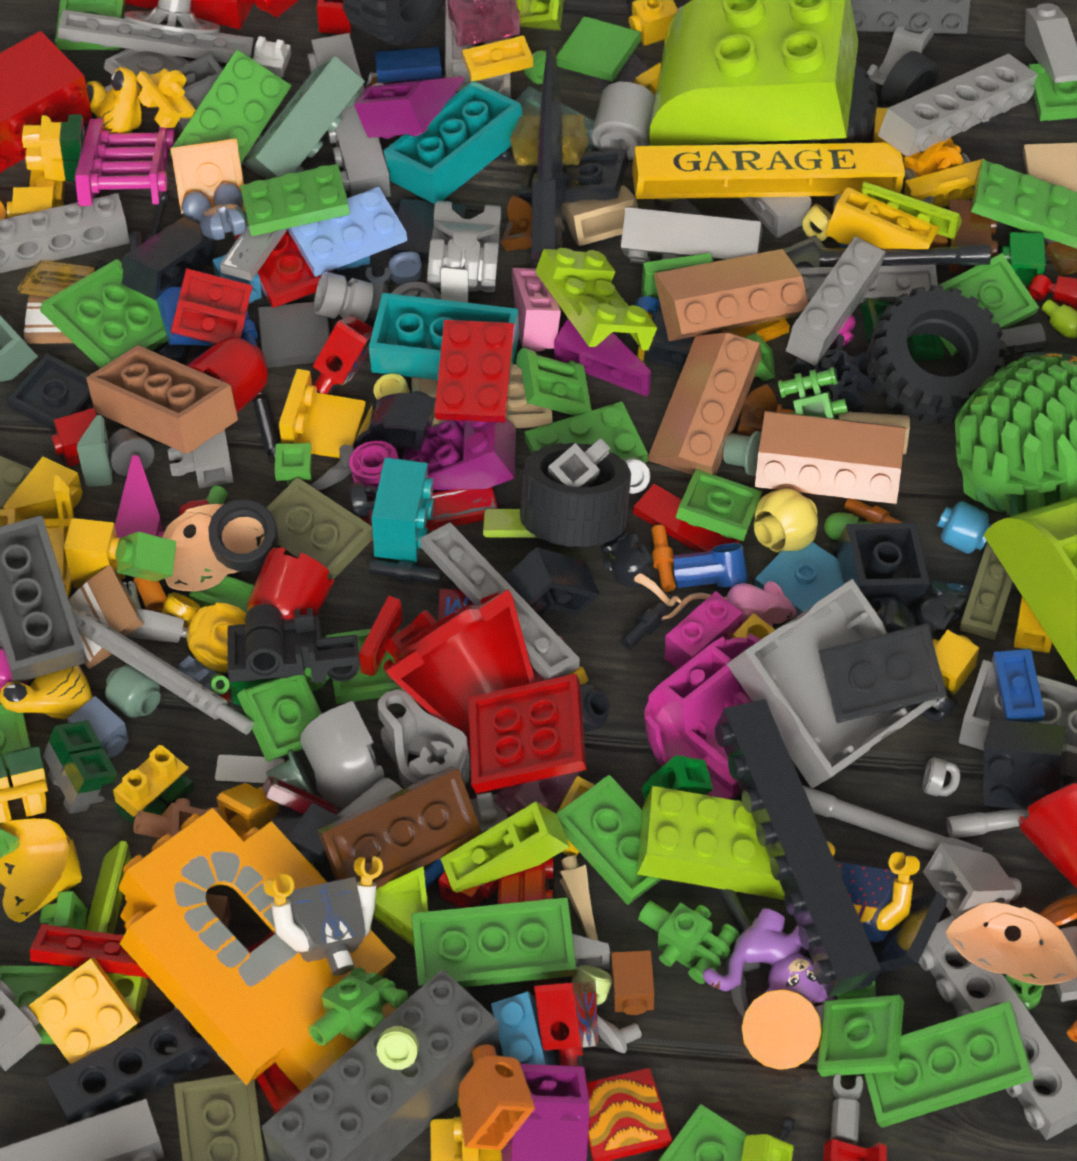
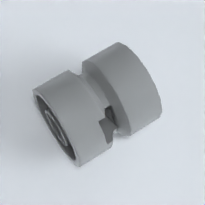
(338, 297)

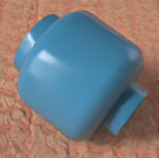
(964, 527)

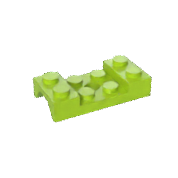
(589, 299)

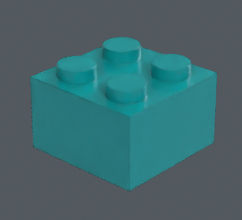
(402, 509)

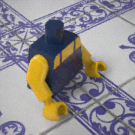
(880, 894)

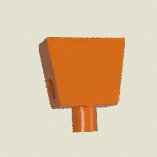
(493, 1100)

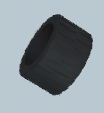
(570, 513)

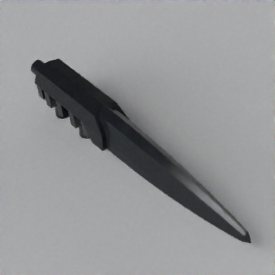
(550, 180)

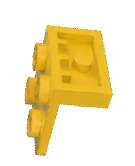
(319, 418)

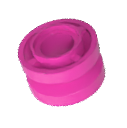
(368, 460)

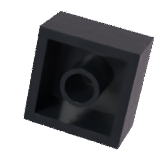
(884, 561)
(1022, 763)

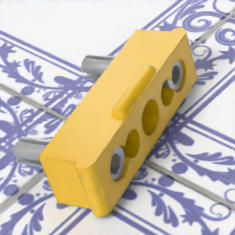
(943, 185)

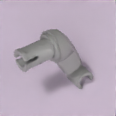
(156, 625)

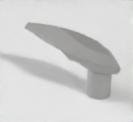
(617, 1038)

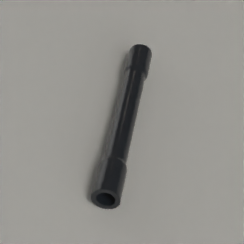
(961, 255)

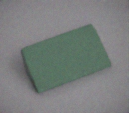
(95, 454)

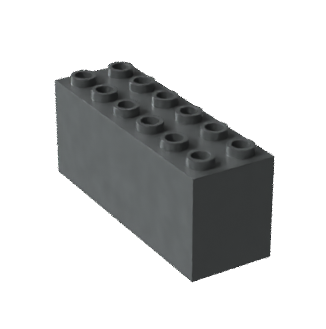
(375, 1111)

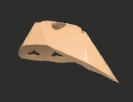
(195, 553)
(1014, 957)

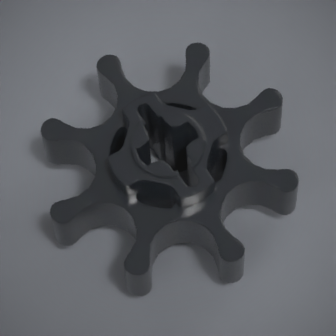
(847, 373)

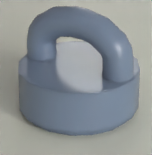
(405, 267)

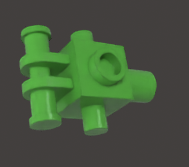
(818, 404)
(688, 937)
(355, 1006)

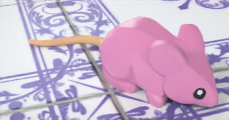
(767, 604)

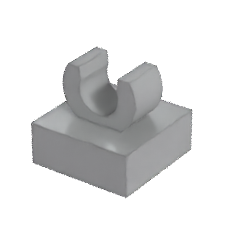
(487, 811)

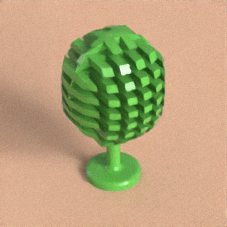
(1021, 436)

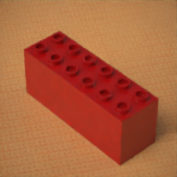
(35, 83)

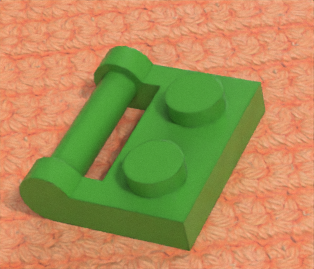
(554, 383)

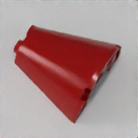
(463, 657)

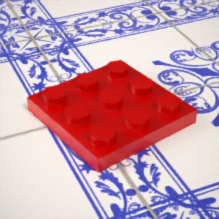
(526, 733)

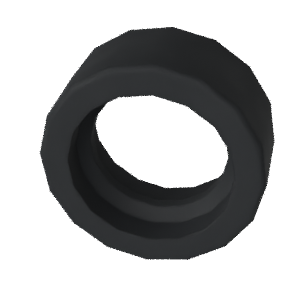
(908, 78)
(231, 511)

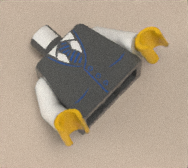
(326, 917)

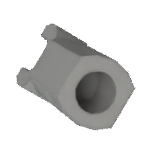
(846, 1111)

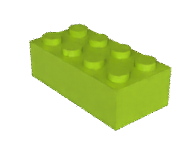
(703, 843)

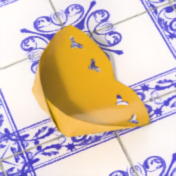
(43, 866)

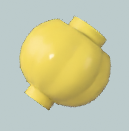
(788, 517)

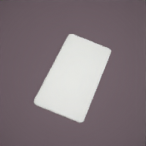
(454, 285)
(244, 768)

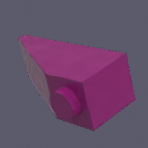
(607, 361)

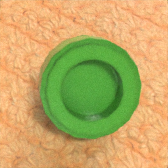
(537, 72)

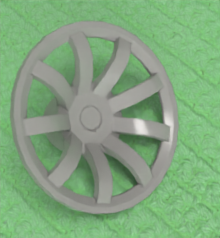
(170, 11)

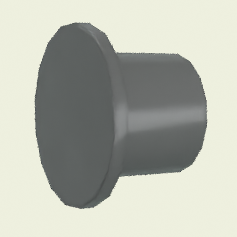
(125, 444)

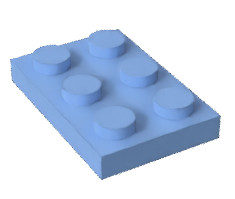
(351, 237)

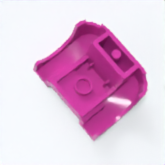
(688, 706)

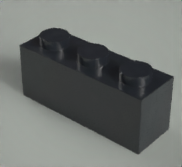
(165, 257)

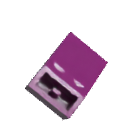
(404, 106)
(468, 454)
(560, 1118)

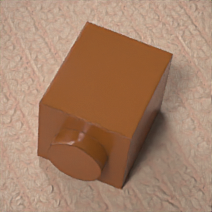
(632, 982)

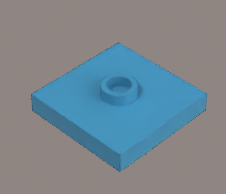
(803, 575)

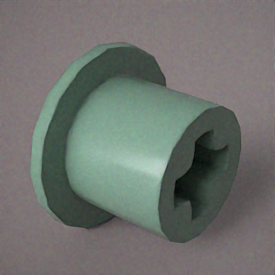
(743, 451)
(292, 773)

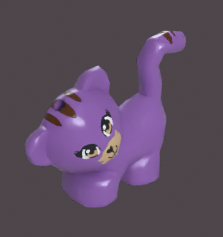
(782, 951)

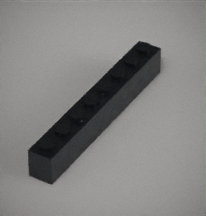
(796, 848)

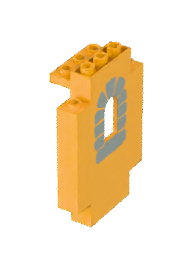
(241, 1002)

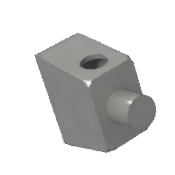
(969, 878)

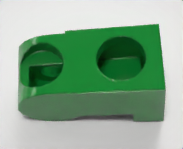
(683, 775)

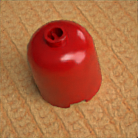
(236, 364)
(291, 584)

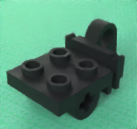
(283, 648)

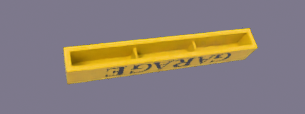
(764, 170)

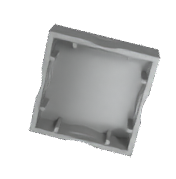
(791, 679)

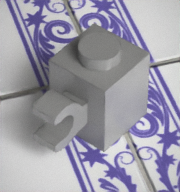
(209, 461)
(578, 467)

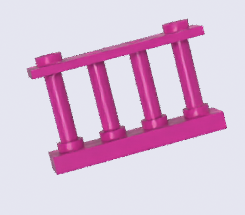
(103, 147)

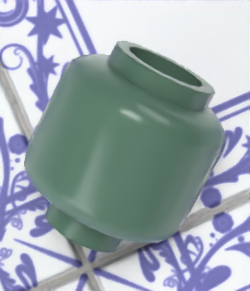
(132, 691)

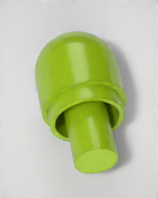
(1062, 318)

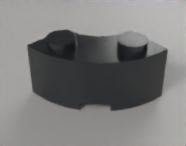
(398, 420)

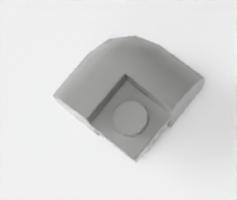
(341, 755)

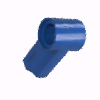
(721, 565)

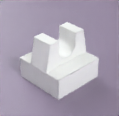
(272, 55)

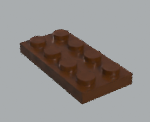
(403, 829)

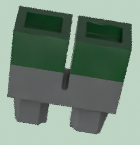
(78, 765)

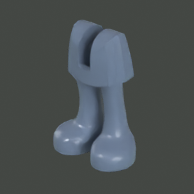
(222, 218)

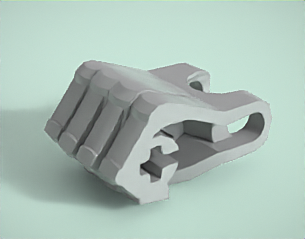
(465, 246)
(422, 736)

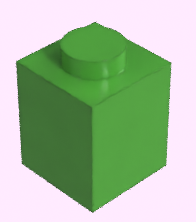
(145, 556)

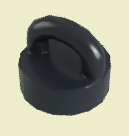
(359, 500)
(944, 706)

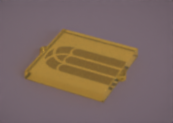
(52, 277)

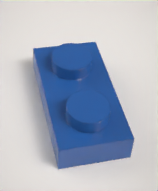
(1018, 686)

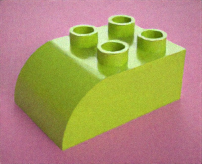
(755, 72)

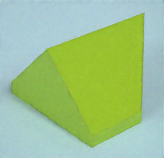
(541, 13)
(398, 900)

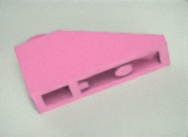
(537, 310)

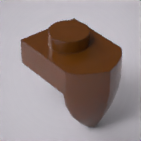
(519, 228)
(753, 410)

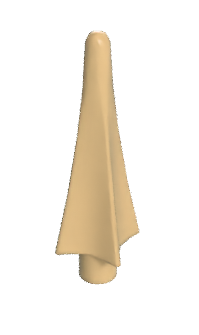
(577, 889)

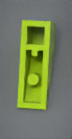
(506, 848)

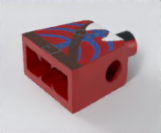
(351, 344)
(568, 1019)

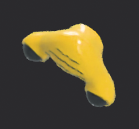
(120, 105)
(52, 694)

